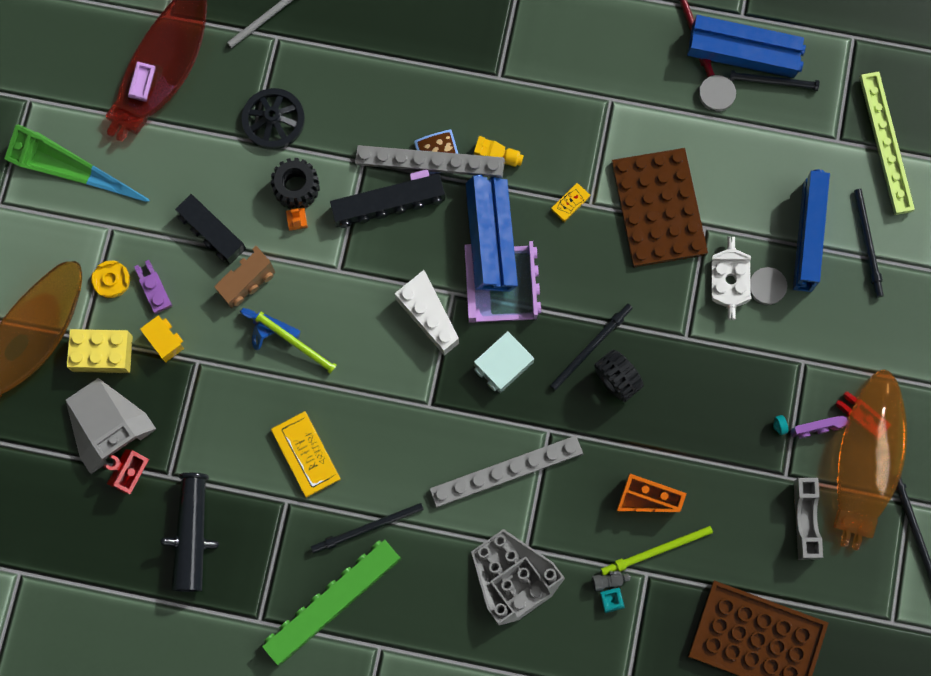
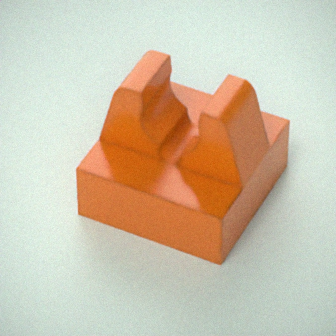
(296, 218)

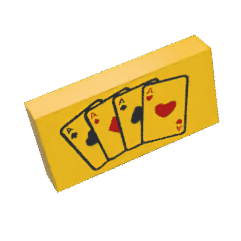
(570, 202)

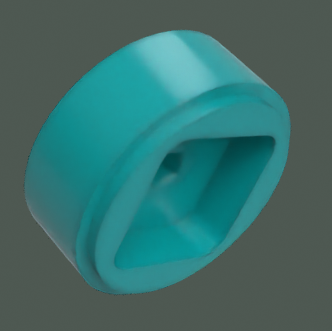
(780, 425)

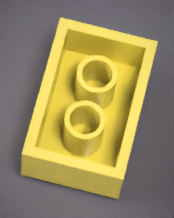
(99, 351)

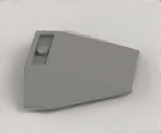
(104, 423)
(513, 577)

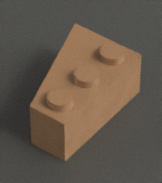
(246, 278)

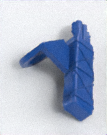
(262, 331)

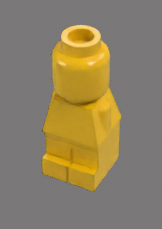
(492, 148)

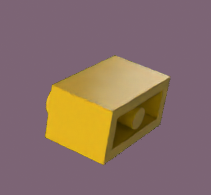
(162, 339)

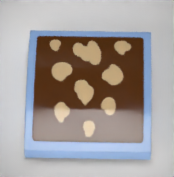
(437, 142)

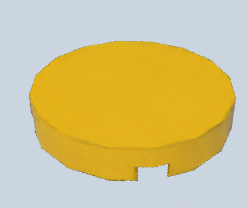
(110, 279)

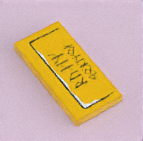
(305, 454)

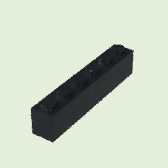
(388, 200)

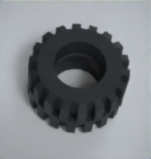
(295, 169)
(618, 375)

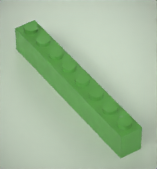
(331, 602)

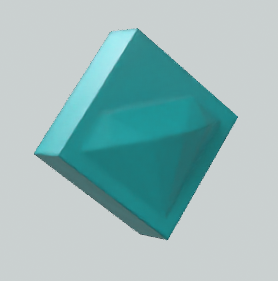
(612, 600)

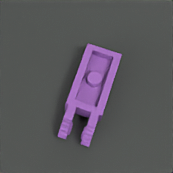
(153, 289)
(820, 426)

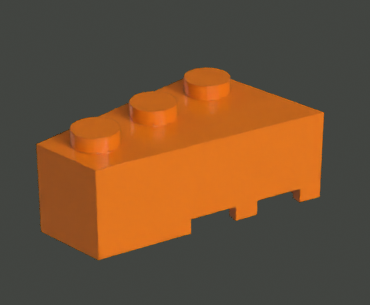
(649, 496)

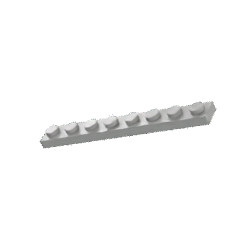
(430, 161)
(506, 471)

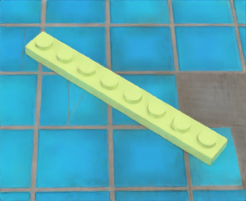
(887, 143)

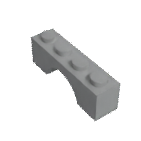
(806, 502)

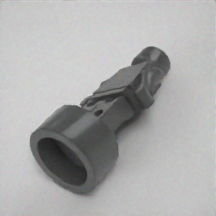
(614, 579)

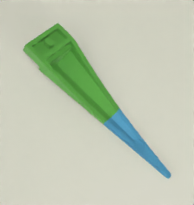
(41, 154)

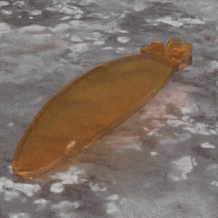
(37, 323)
(870, 457)

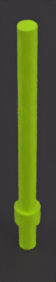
(621, 564)

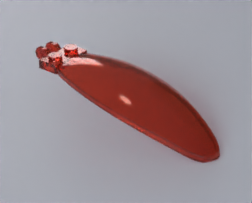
(173, 49)

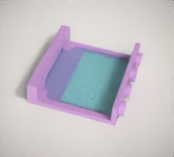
(506, 306)

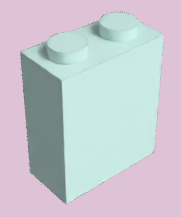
(503, 362)

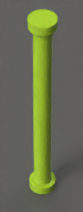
(295, 342)

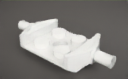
(735, 264)

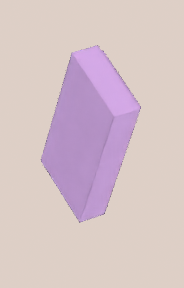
(141, 81)

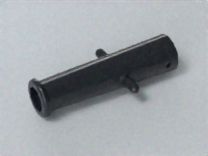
(190, 534)

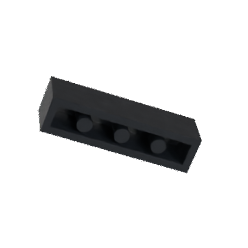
(211, 229)

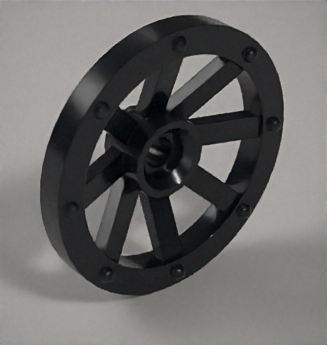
(273, 121)

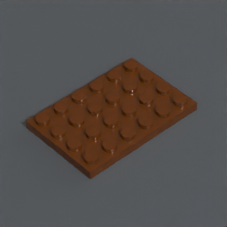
(659, 207)
(756, 635)

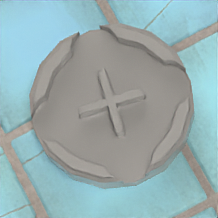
(717, 93)
(768, 286)

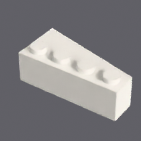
(426, 310)

